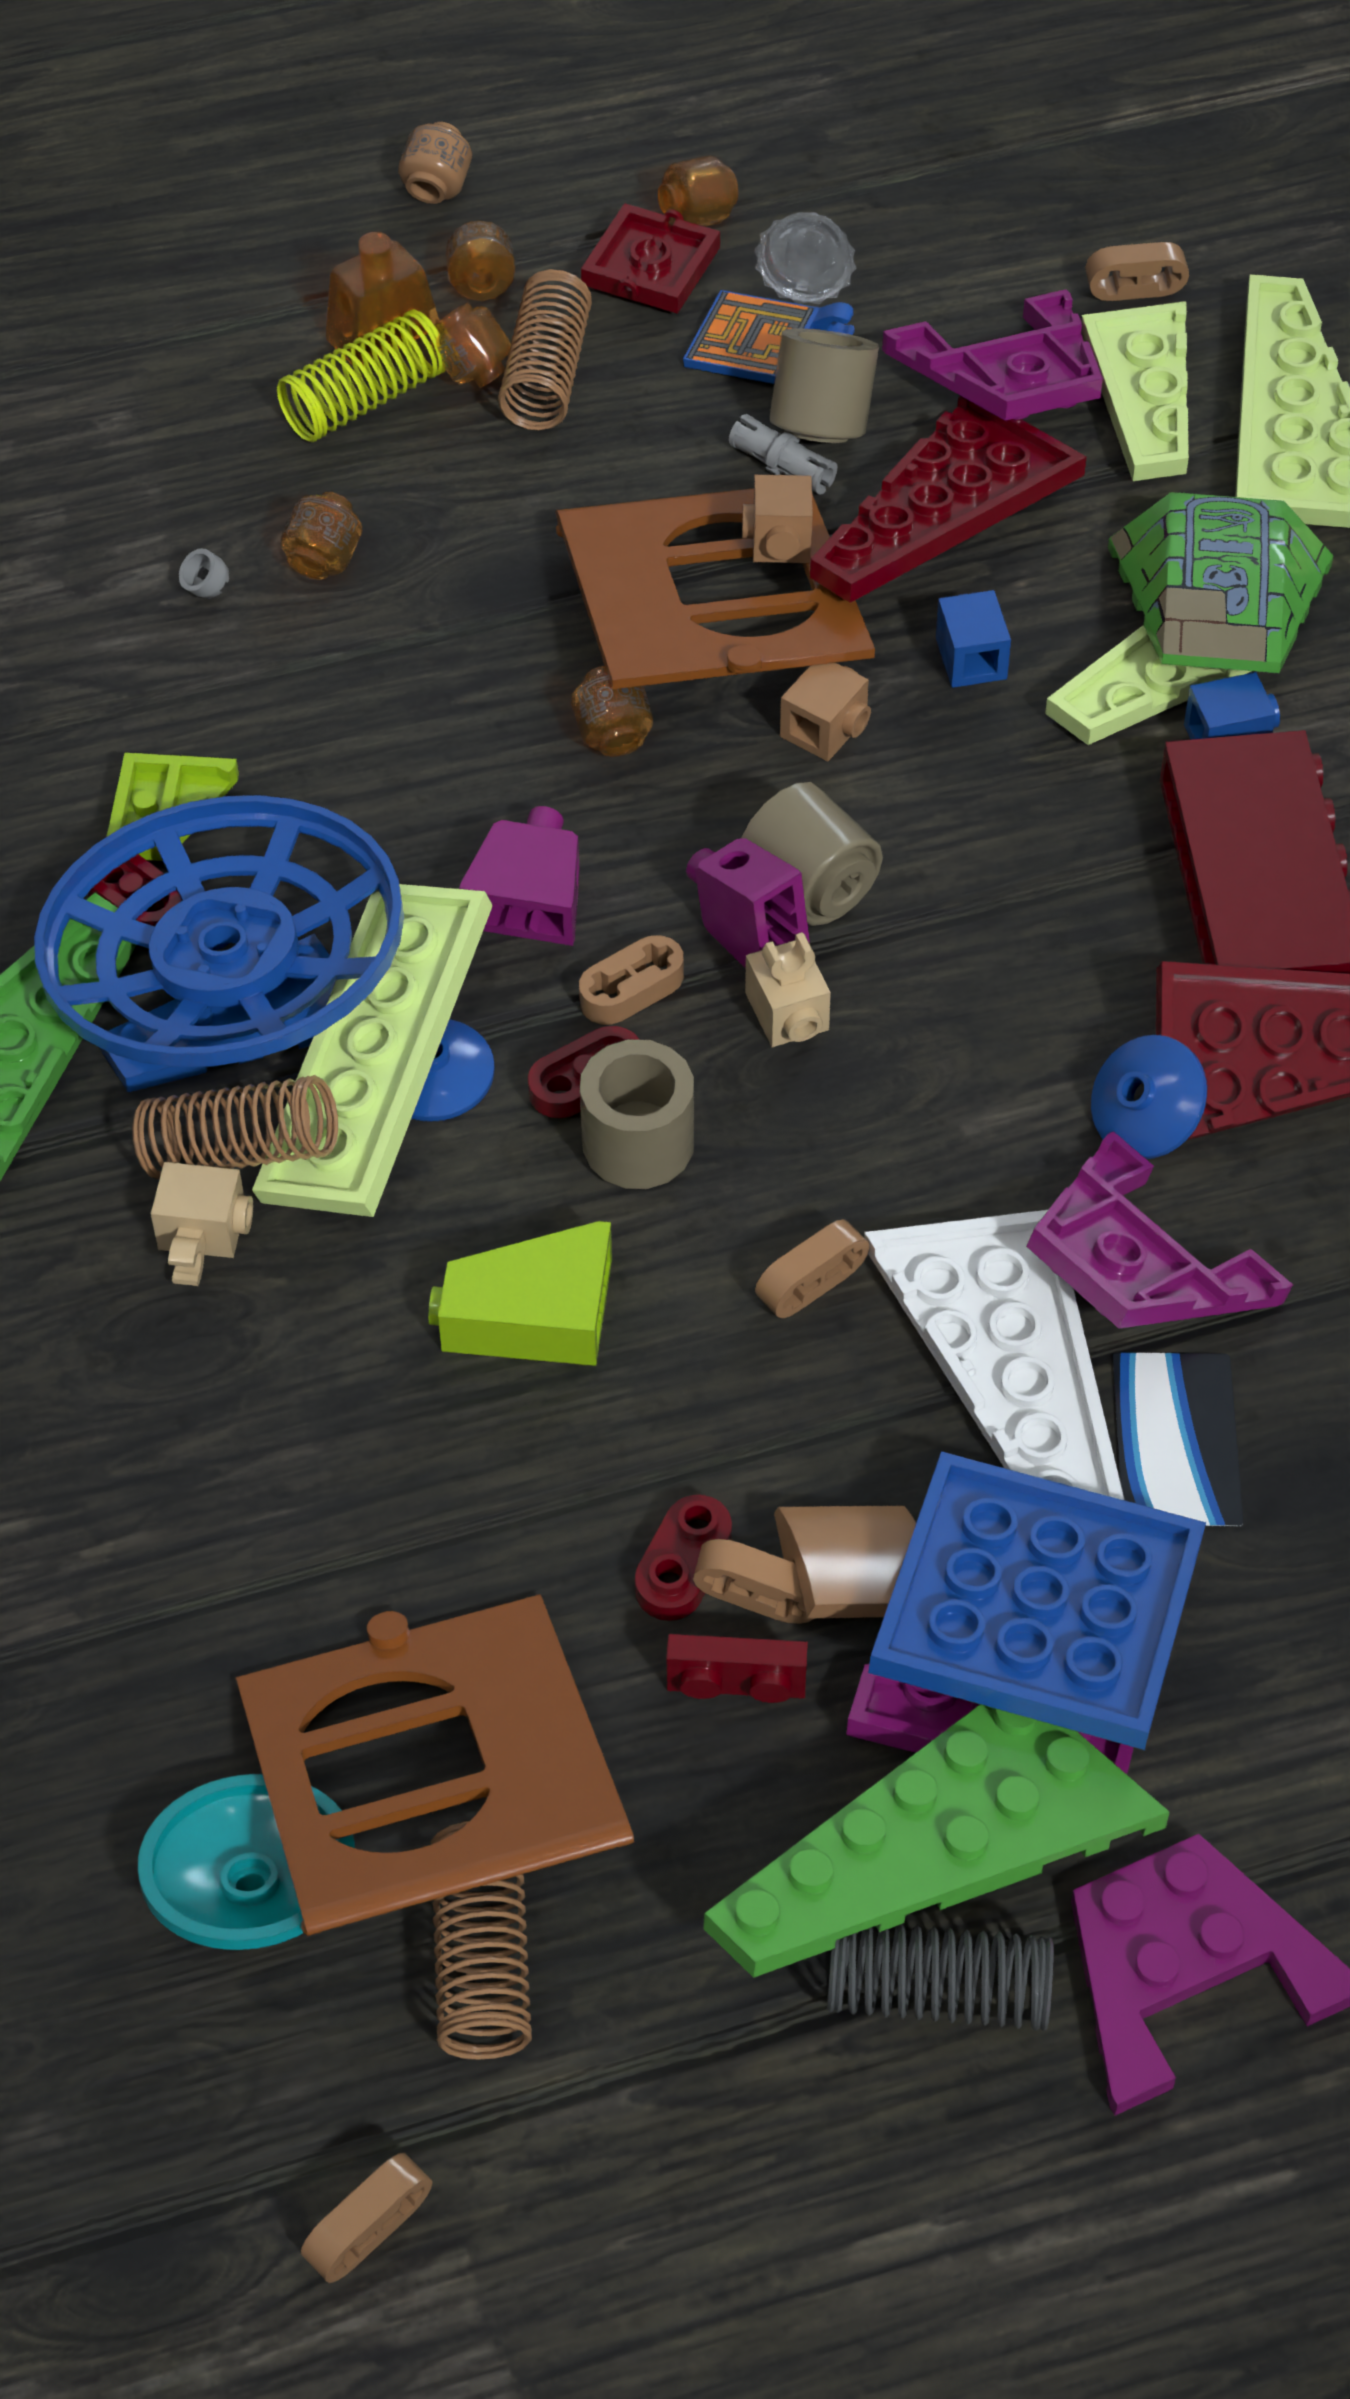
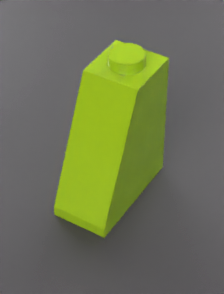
(528, 1298)

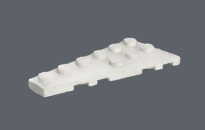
(1005, 1342)

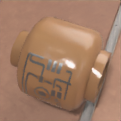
(435, 162)

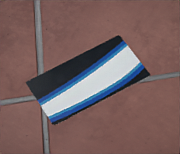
(1178, 1434)

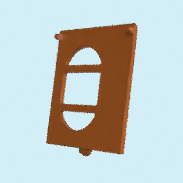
(655, 638)
(539, 1752)

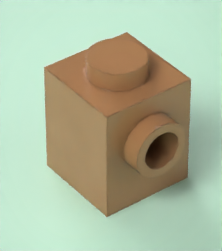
(780, 519)
(825, 709)

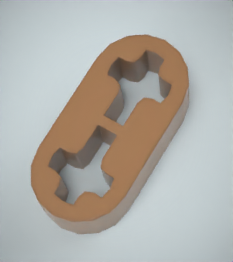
(1137, 271)
(634, 983)
(812, 1268)
(751, 1580)
(366, 2217)

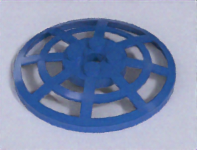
(204, 921)

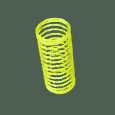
(315, 402)

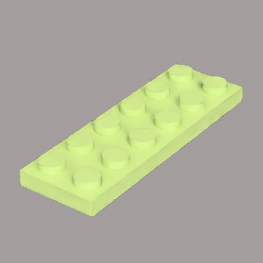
(380, 1051)

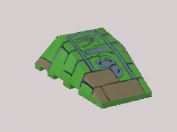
(1221, 578)

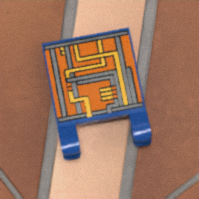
(745, 333)

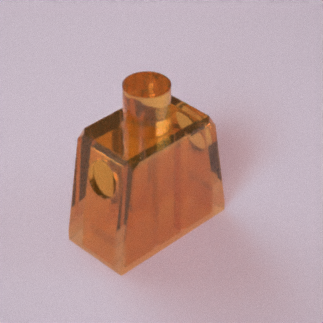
(376, 290)

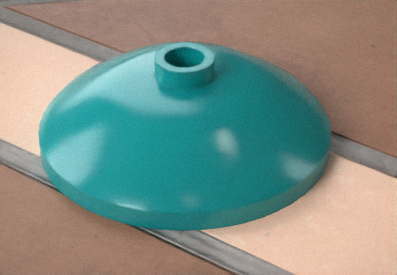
(219, 1866)

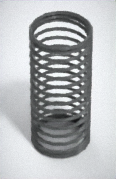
(1042, 1974)

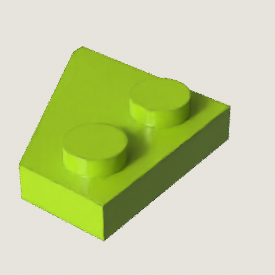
(165, 781)

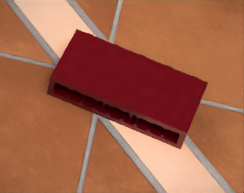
(1258, 851)

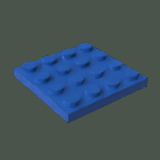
(1039, 1600)

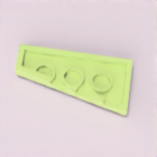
(1144, 384)
(1125, 689)

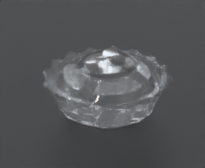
(805, 258)

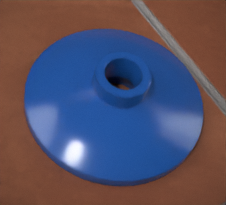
(457, 1076)
(1170, 1101)

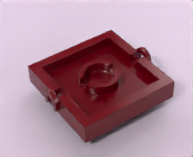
(650, 258)

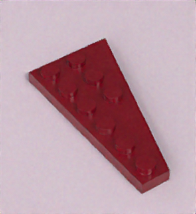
(943, 494)
(1261, 1035)

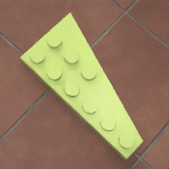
(1292, 407)

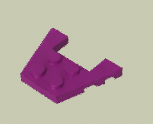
(1014, 372)
(1132, 1265)
(1178, 1930)

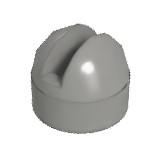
(193, 567)

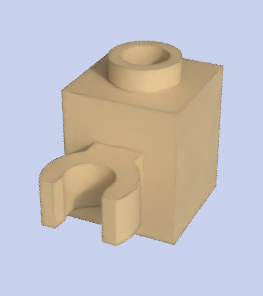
(788, 991)
(199, 1215)

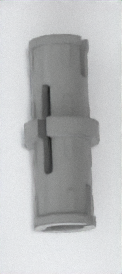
(782, 452)

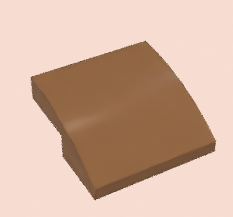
(845, 1556)

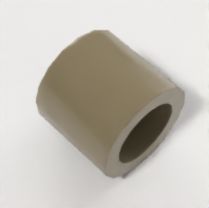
(823, 384)
(823, 843)
(637, 1114)

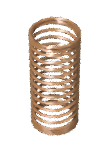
(512, 377)
(300, 1118)
(462, 2019)

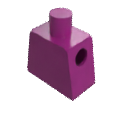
(529, 877)
(748, 897)

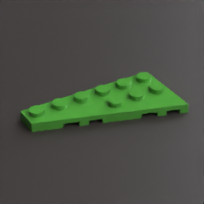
(33, 1036)
(939, 1829)

